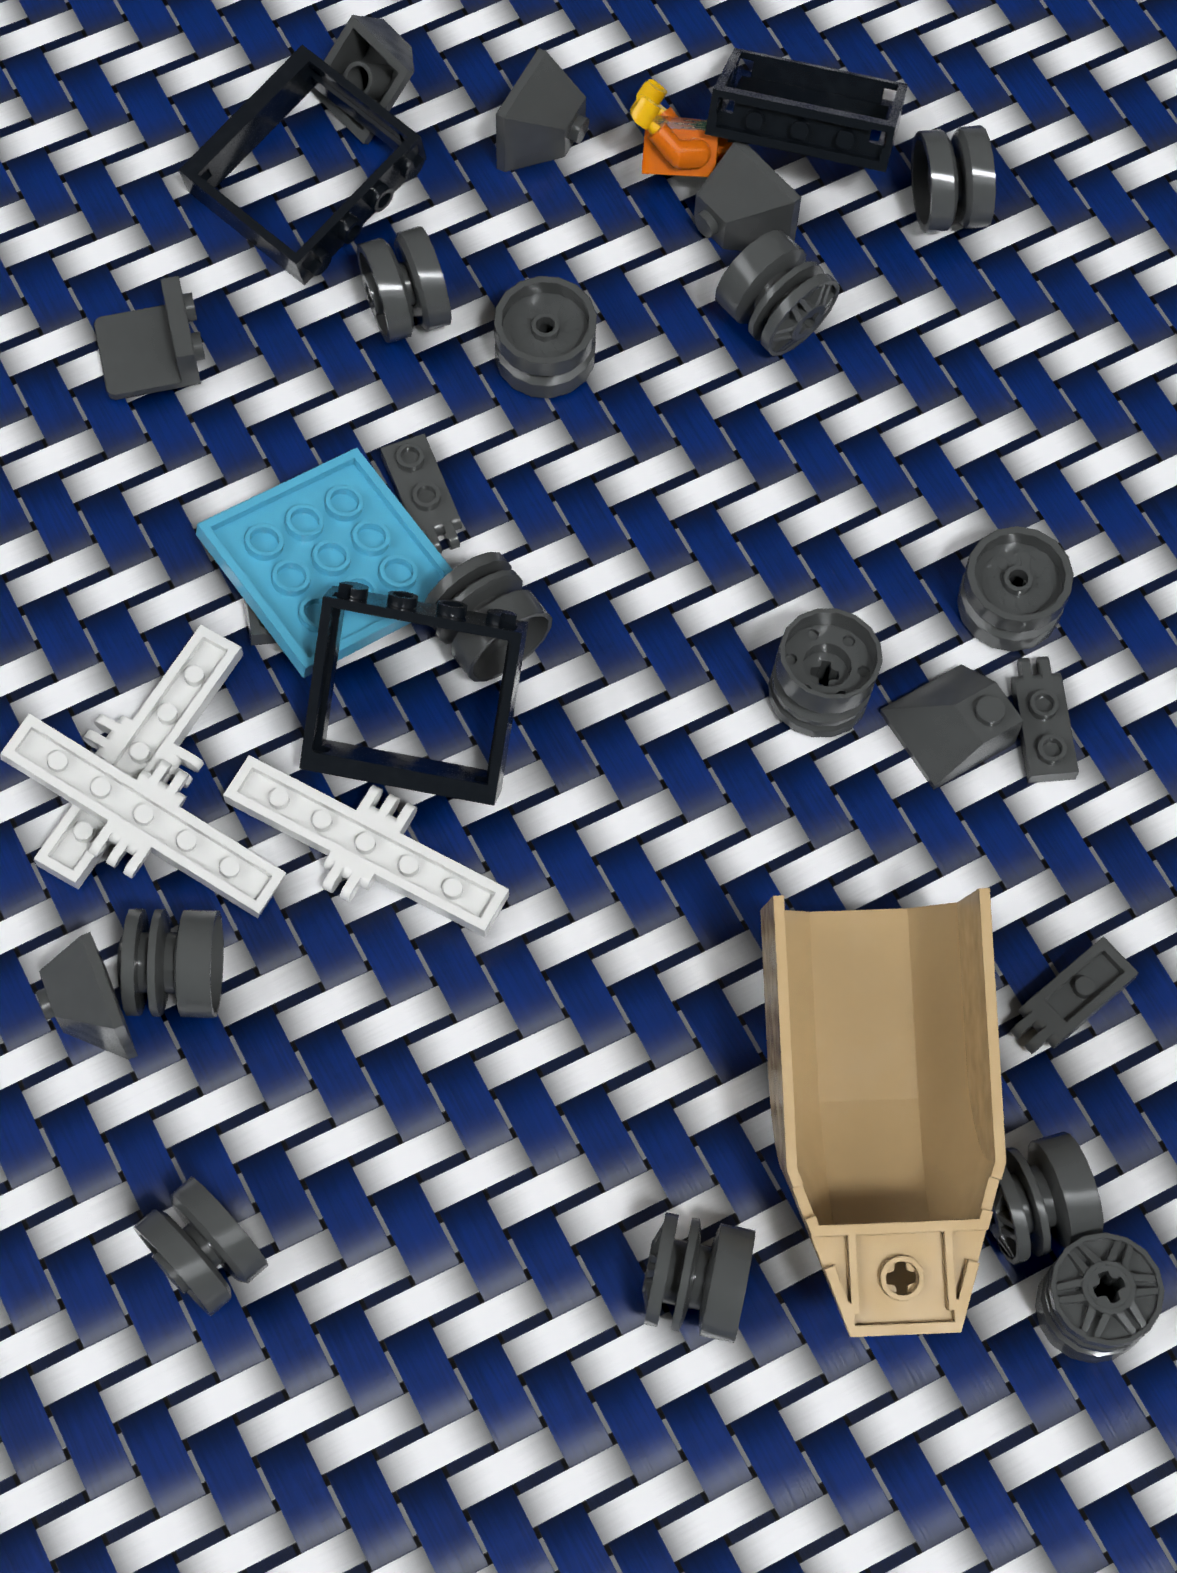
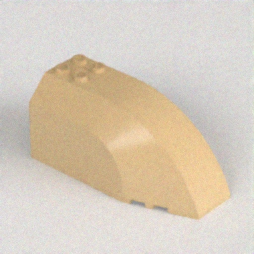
(888, 1101)

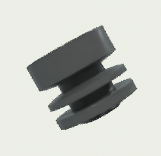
(777, 292)
(483, 585)
(829, 650)
(168, 962)
(1045, 1197)
(699, 1277)
(1094, 1326)

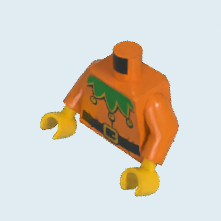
(672, 142)

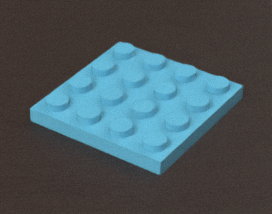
(311, 536)

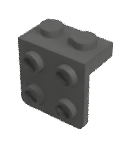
(151, 346)

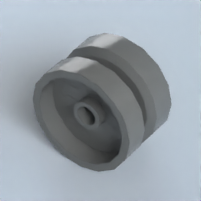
(953, 178)
(404, 284)
(545, 336)
(1015, 588)
(194, 1252)

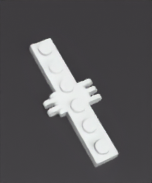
(144, 743)
(142, 816)
(367, 845)

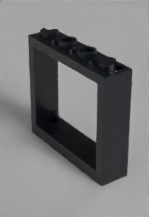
(806, 109)
(259, 117)
(396, 768)

